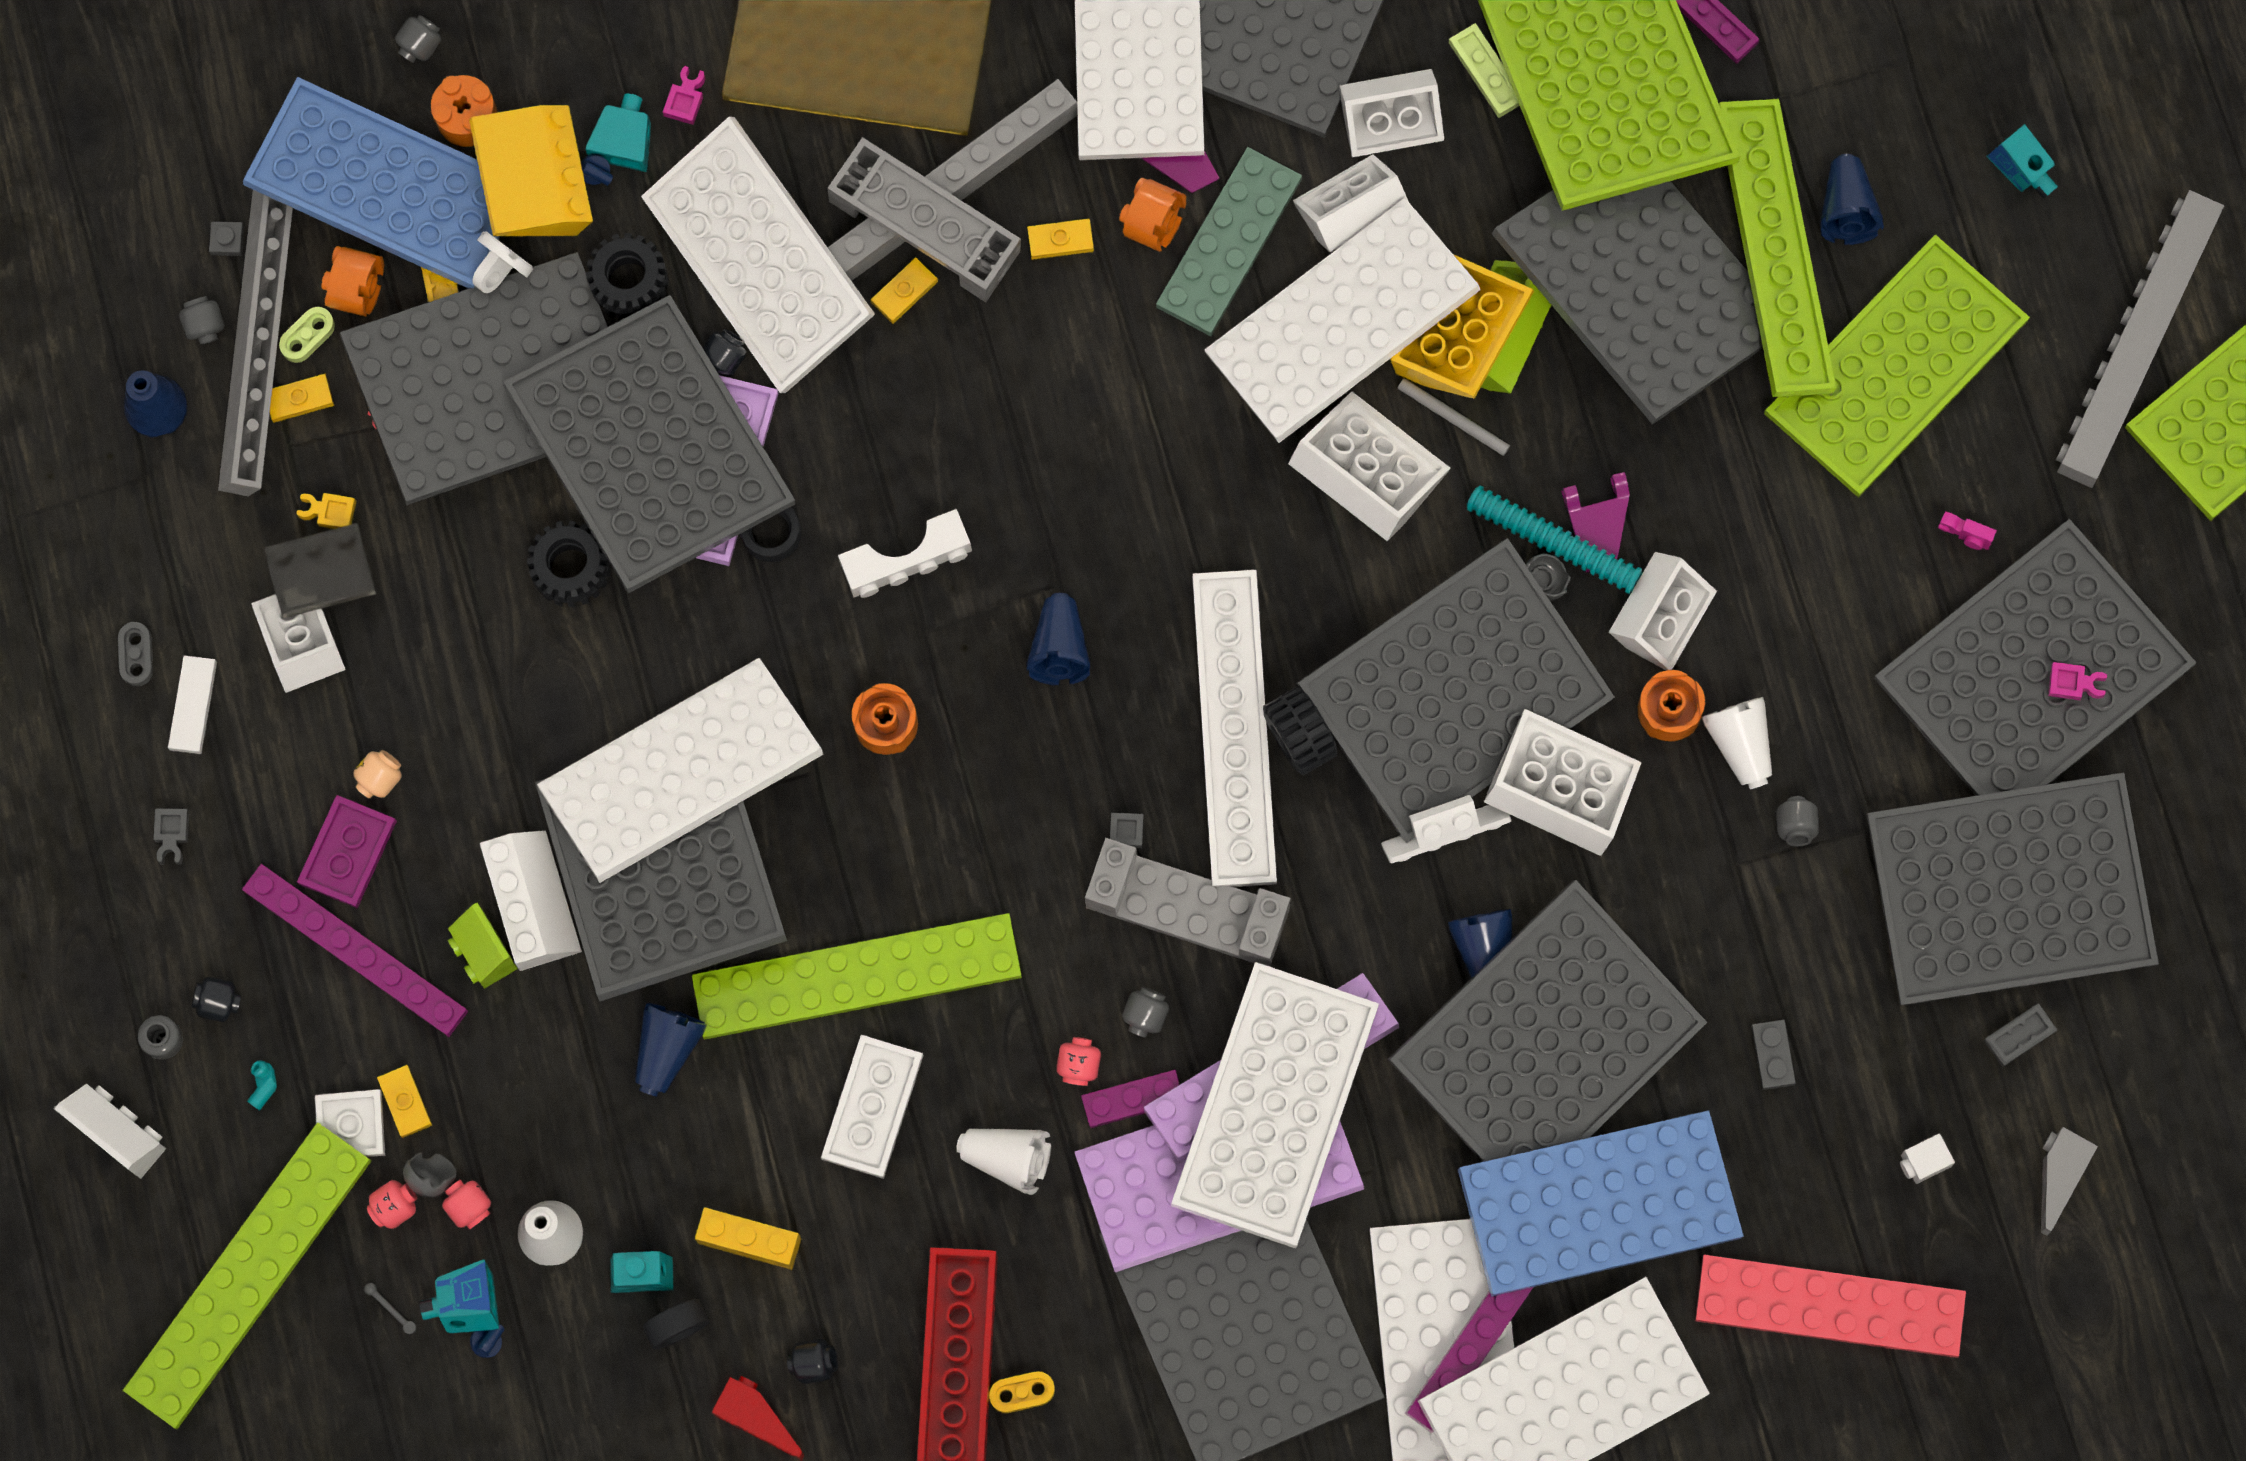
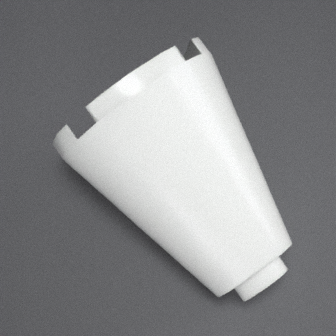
(1743, 740)
(1007, 1155)
(550, 1233)

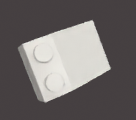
(298, 644)

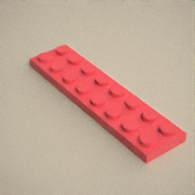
(1830, 1306)

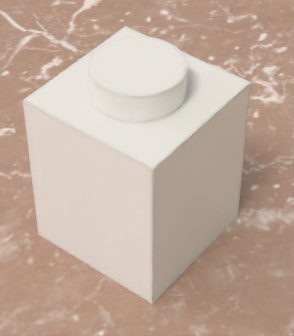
(1926, 1159)

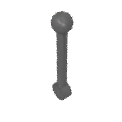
(408, 1326)

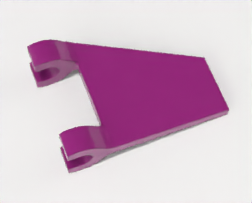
(1187, 171)
(1600, 522)

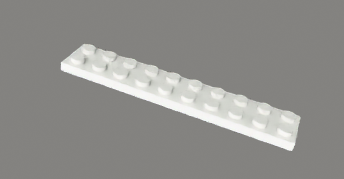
(1234, 729)

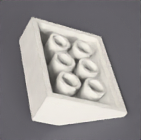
(1368, 465)
(1563, 782)

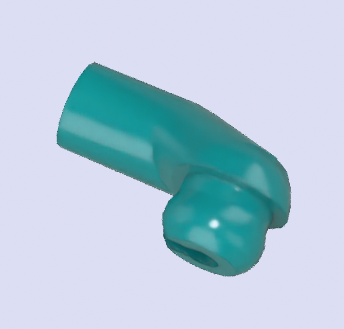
(265, 1082)

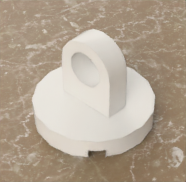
(497, 264)

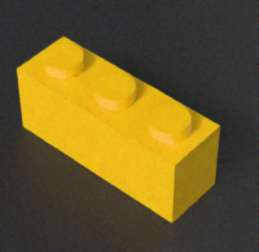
(748, 1238)

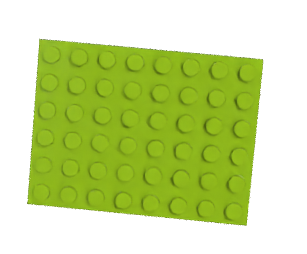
(1610, 93)

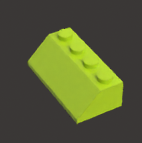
(1518, 345)

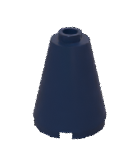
(1849, 203)
(154, 404)
(1059, 643)
(1481, 937)
(664, 1046)

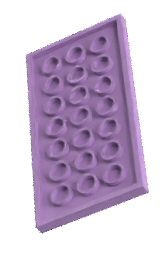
(1135, 1182)

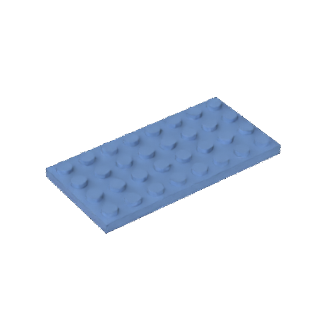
(375, 181)
(1600, 1203)

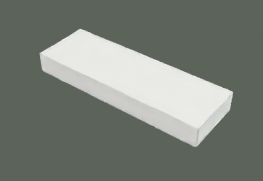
(192, 704)

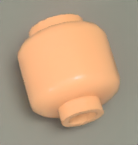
(377, 774)

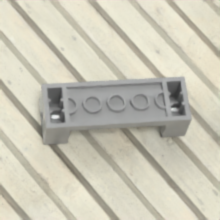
(925, 217)
(1186, 905)

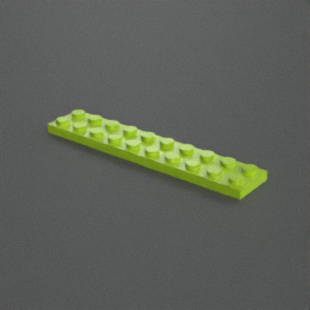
(1777, 251)
(856, 976)
(247, 1275)

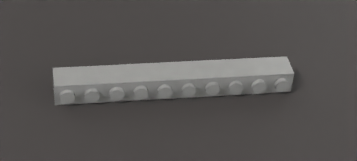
(967, 170)
(2140, 339)
(255, 346)

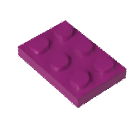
(346, 851)

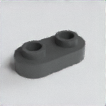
(135, 655)

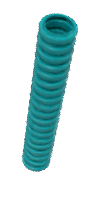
(1554, 539)

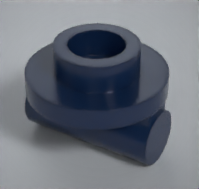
(596, 170)
(486, 1342)

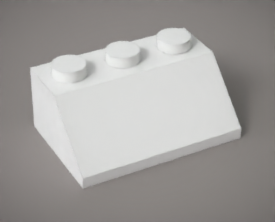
(1392, 112)
(1350, 201)
(1663, 610)
(112, 1128)

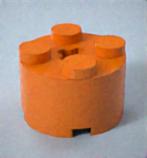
(459, 95)
(1153, 214)
(353, 281)
(872, 706)
(1660, 720)

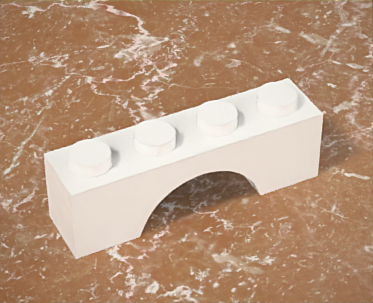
(870, 570)

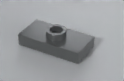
(2020, 1035)

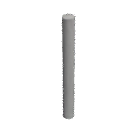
(1453, 417)

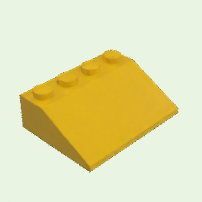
(531, 172)
(1466, 342)

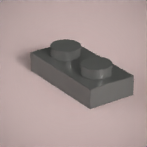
(1773, 1054)

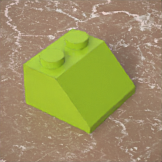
(481, 947)

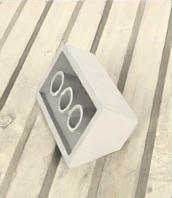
(530, 898)

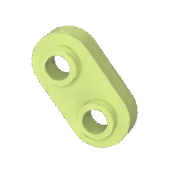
(304, 333)

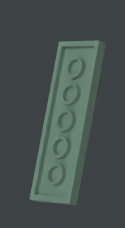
(1229, 241)

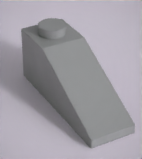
(2062, 1169)

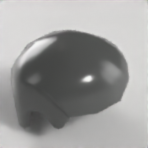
(1549, 574)
(429, 1176)

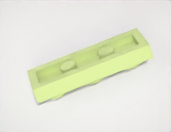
(1485, 69)

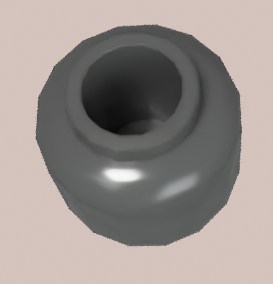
(418, 38)
(201, 320)
(1797, 821)
(1145, 1011)
(151, 1032)

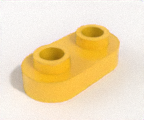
(1022, 1393)

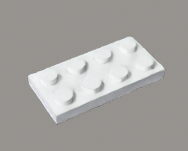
(872, 1106)

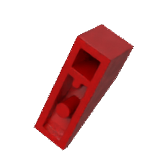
(750, 1412)

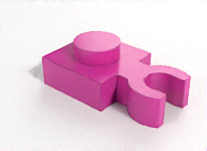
(684, 100)
(1973, 533)
(2070, 682)

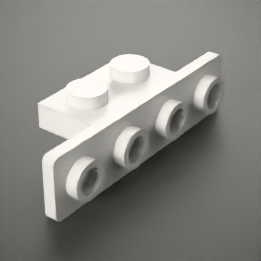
(1444, 825)

